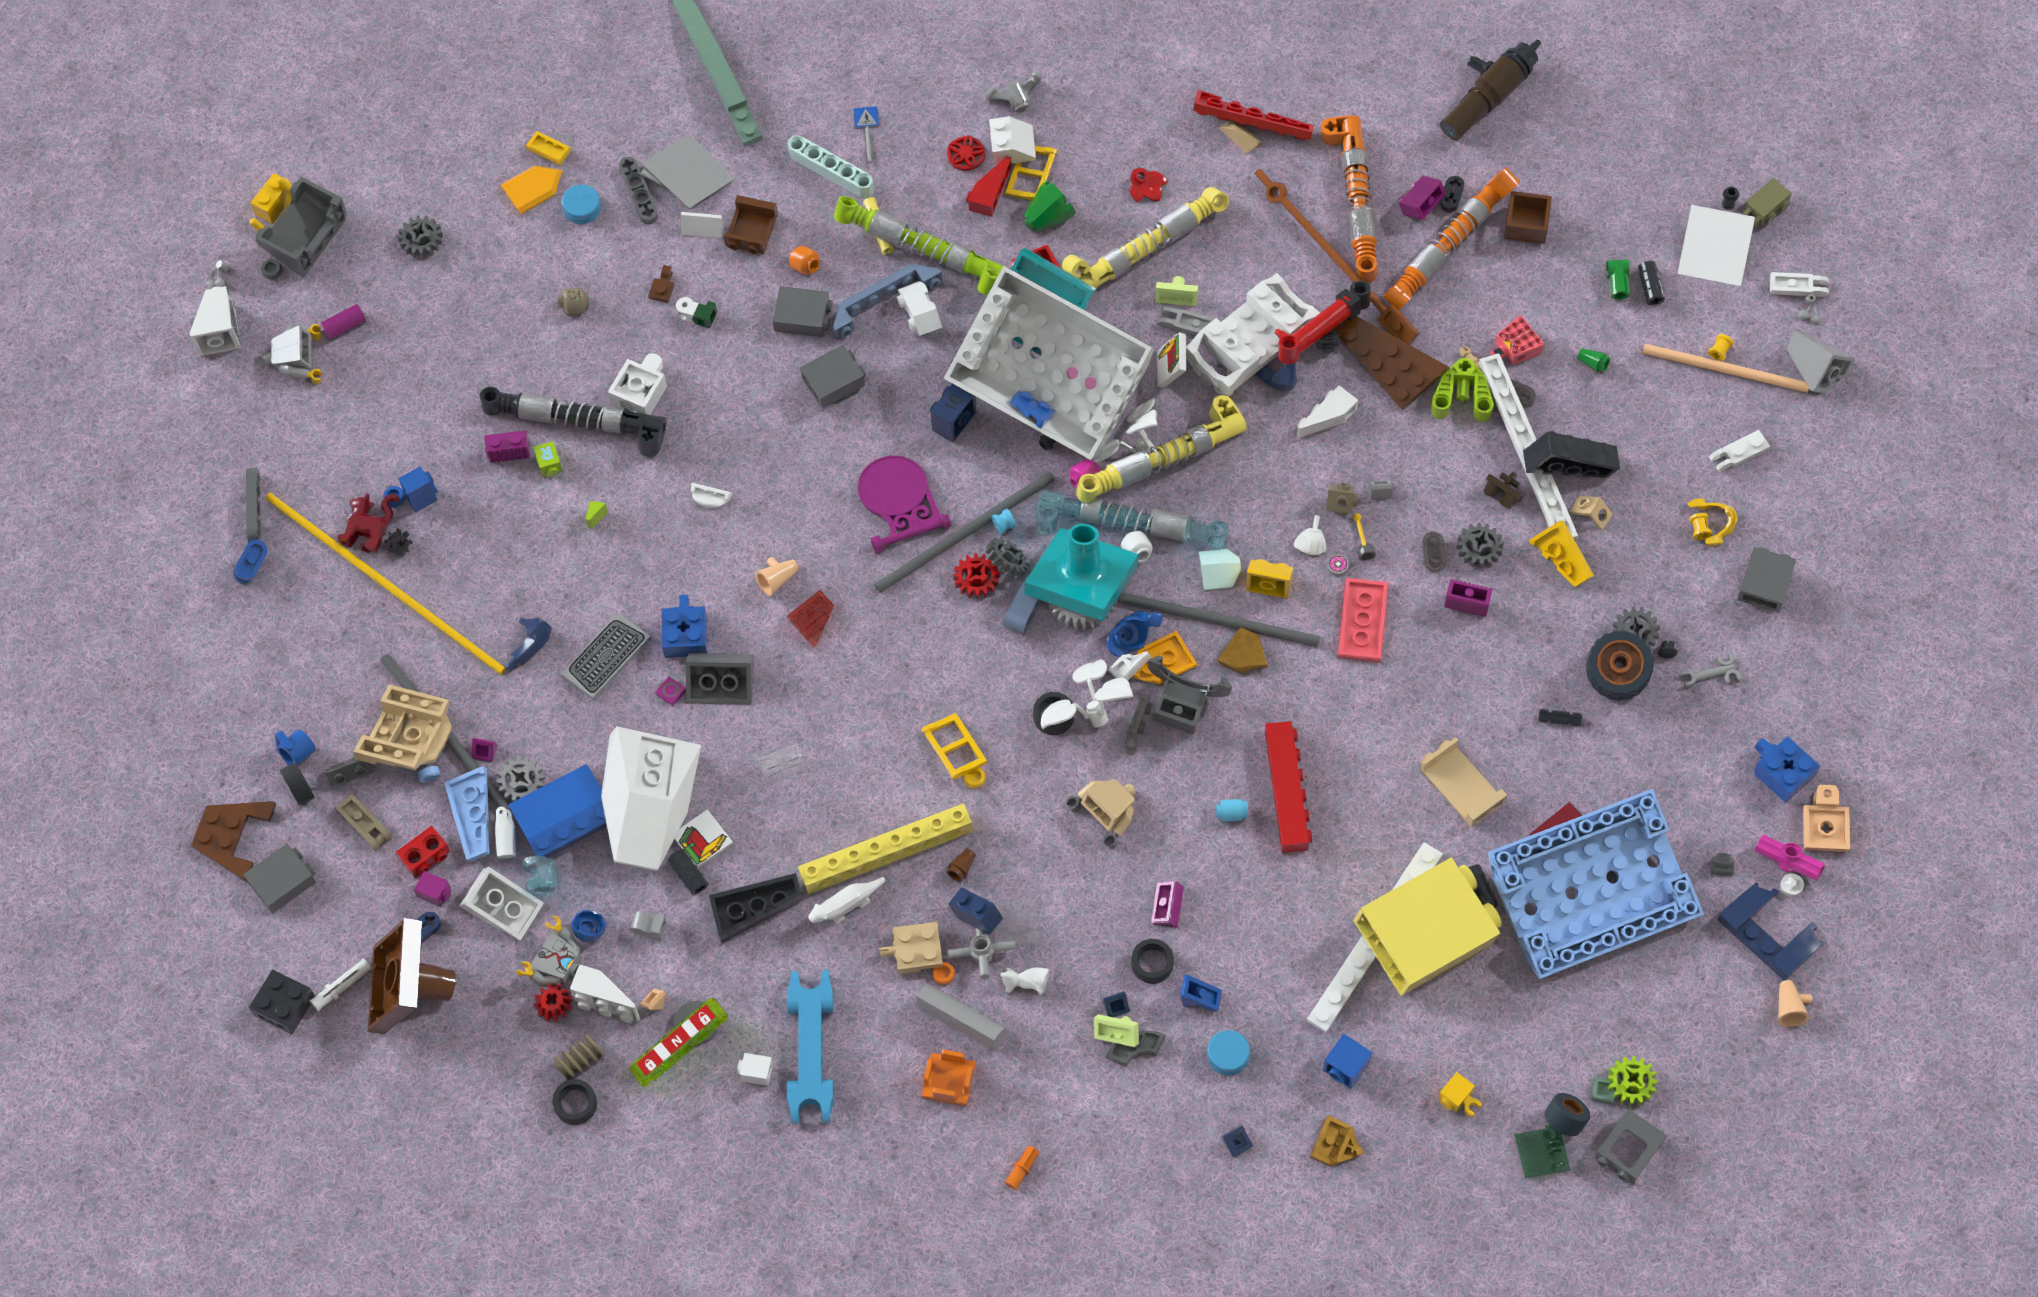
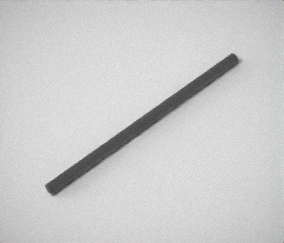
(963, 532)
(1219, 619)
(452, 741)

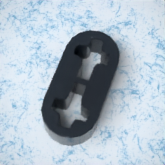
(1456, 195)

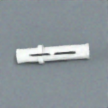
(331, 991)

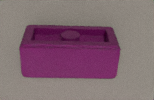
(1167, 904)

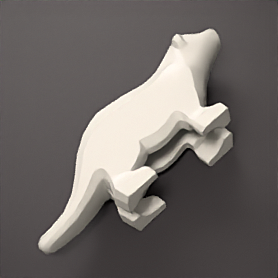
(845, 901)

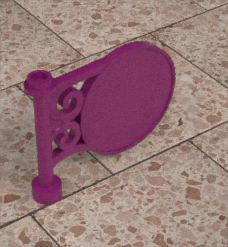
(895, 489)

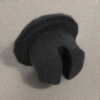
(1667, 650)

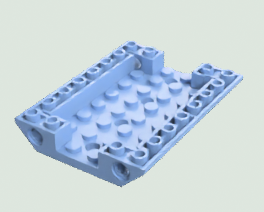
(1580, 857)

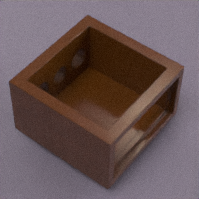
(1528, 217)

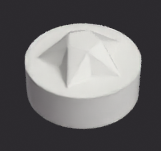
(1791, 885)

